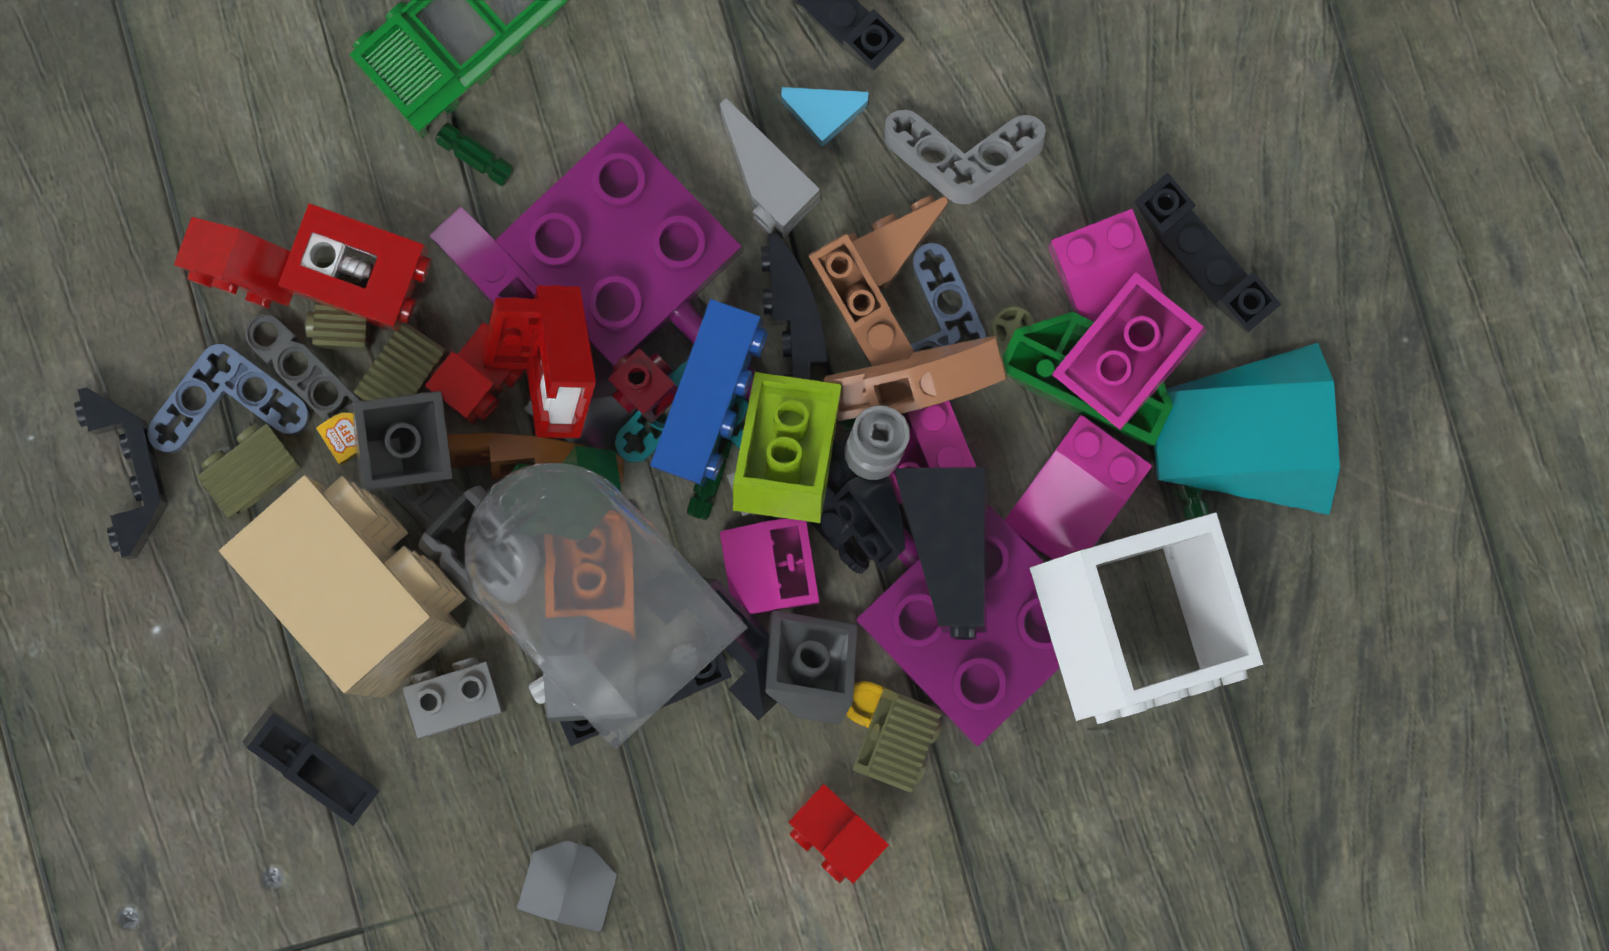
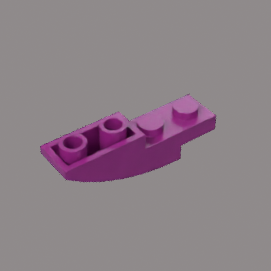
(481, 258)

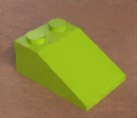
(786, 447)

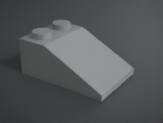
(773, 182)

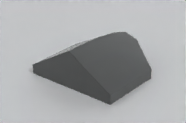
(568, 886)

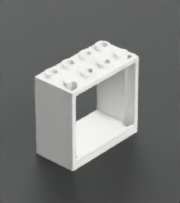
(1087, 636)

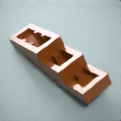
(507, 450)

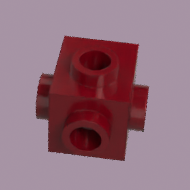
(643, 384)

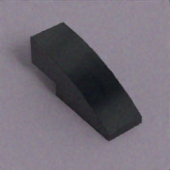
(310, 766)

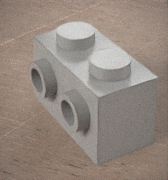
(453, 698)

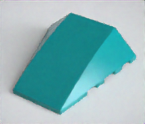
(1257, 432)

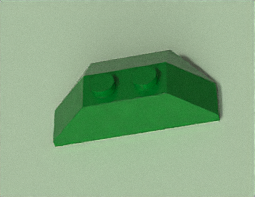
(1040, 349)

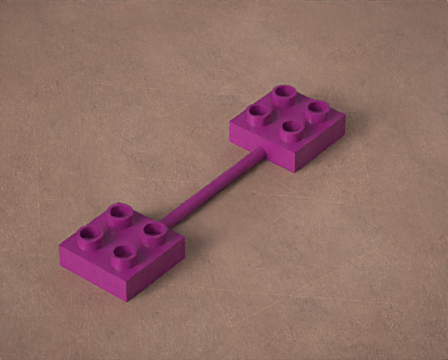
(641, 258)

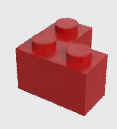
(233, 261)
(468, 385)
(837, 834)

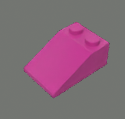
(1100, 261)
(1129, 351)
(1077, 491)

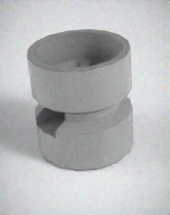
(872, 452)

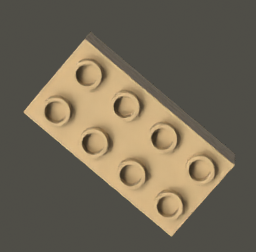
(342, 589)

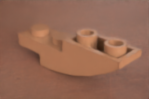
(860, 302)
(923, 379)

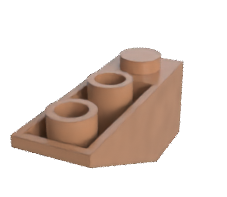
(895, 239)

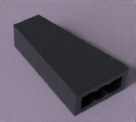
(950, 536)

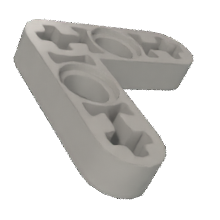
(969, 165)

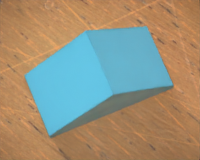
(823, 111)

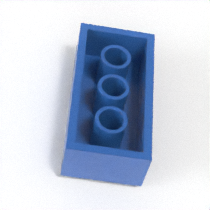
(708, 392)

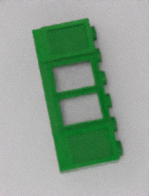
(441, 48)

